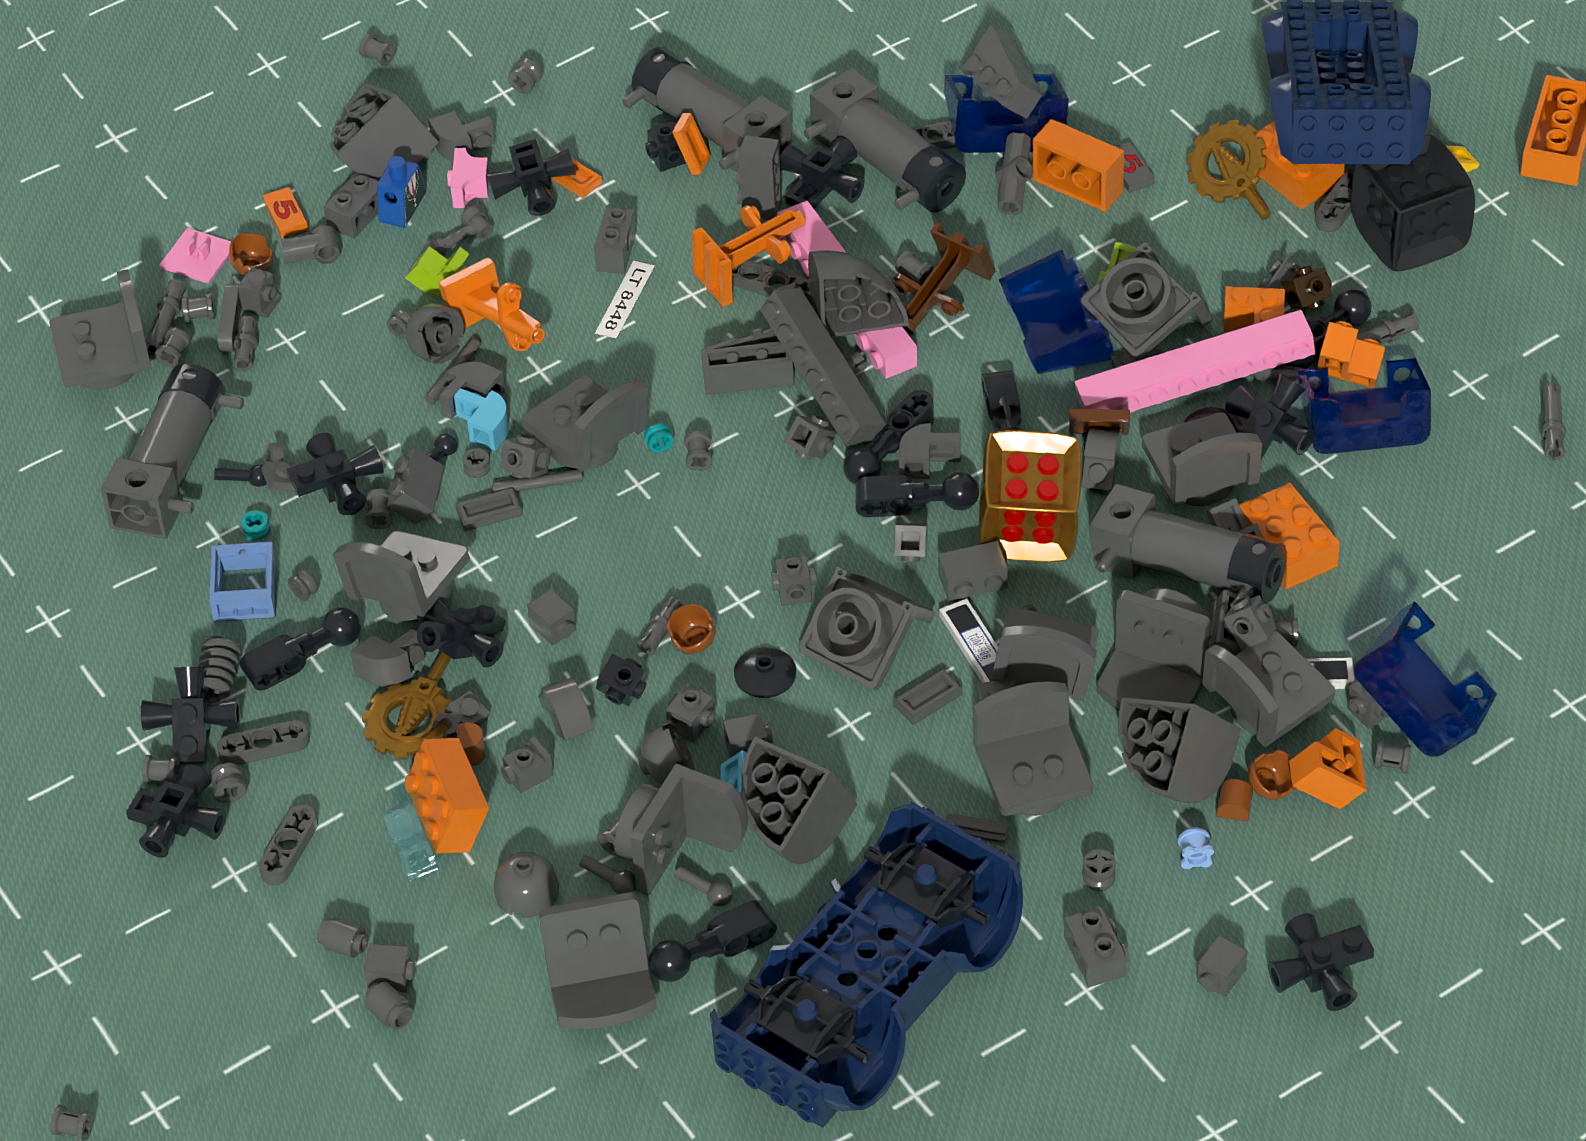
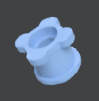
(1195, 848)

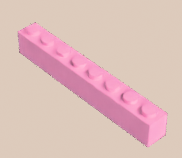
(888, 349)
(1199, 365)

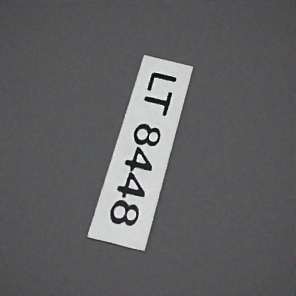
(624, 299)

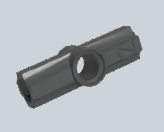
(1014, 173)

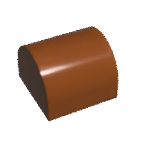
(472, 742)
(1235, 800)

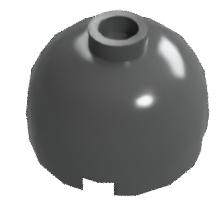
(434, 332)
(662, 751)
(525, 884)

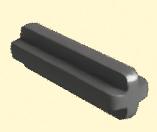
(980, 827)

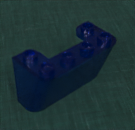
(986, 124)
(1052, 317)
(1368, 417)
(1416, 690)

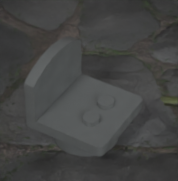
(1142, 303)
(101, 344)
(587, 421)
(1203, 459)
(402, 573)
(860, 627)
(1156, 648)
(1045, 650)
(1267, 686)
(1030, 749)
(683, 807)
(597, 961)

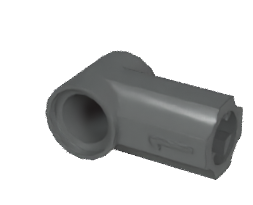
(319, 245)

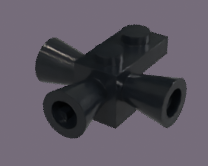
(821, 173)
(532, 176)
(1270, 418)
(335, 473)
(462, 632)
(190, 715)
(175, 811)
(1321, 960)

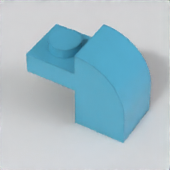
(485, 417)

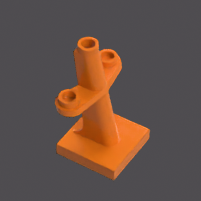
(715, 262)
(478, 296)

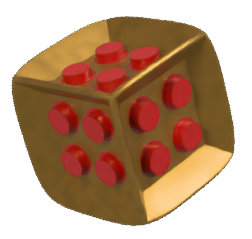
(1031, 494)

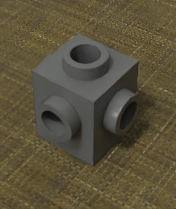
(811, 436)
(525, 456)
(793, 580)
(1249, 621)
(1364, 706)
(691, 712)

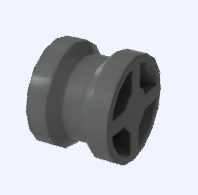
(525, 75)
(228, 782)
(1099, 870)

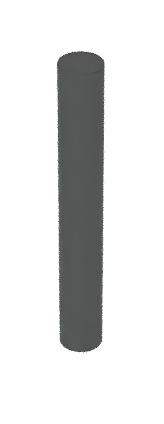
(463, 357)
(540, 481)

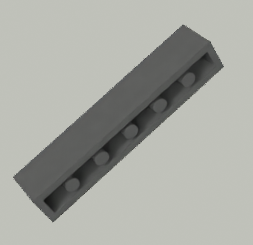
(822, 366)

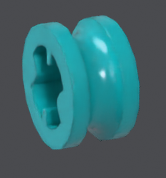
(658, 438)
(257, 531)

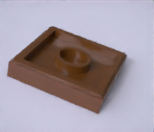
(1105, 419)

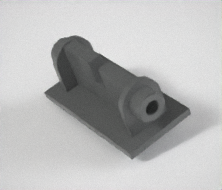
(1280, 271)

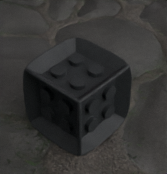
(1414, 209)

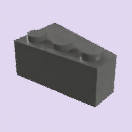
(1002, 73)
(746, 364)

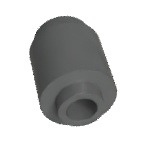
(342, 937)
(388, 1005)

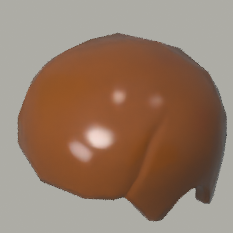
(249, 251)
(691, 628)
(1271, 775)

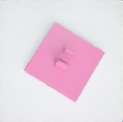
(197, 256)

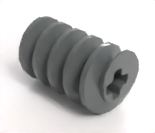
(220, 663)

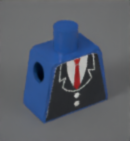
(399, 192)

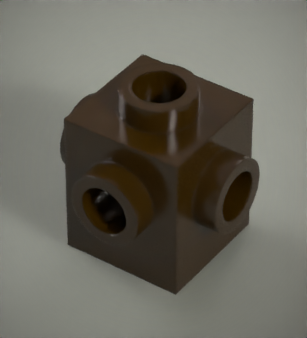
(1307, 288)

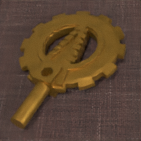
(1239, 178)
(416, 702)

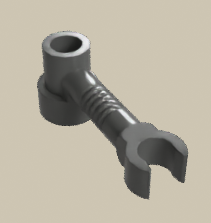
(474, 222)

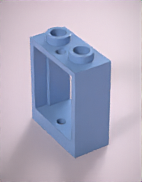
(242, 603)

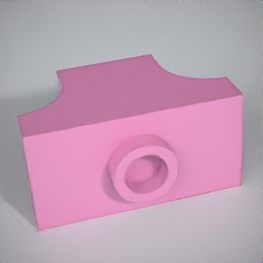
(468, 178)

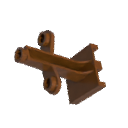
(956, 257)

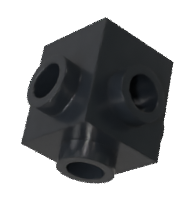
(663, 147)
(621, 680)

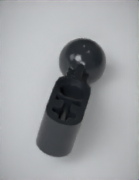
(1350, 307)
(1002, 399)
(911, 412)
(898, 494)
(288, 655)
(725, 934)

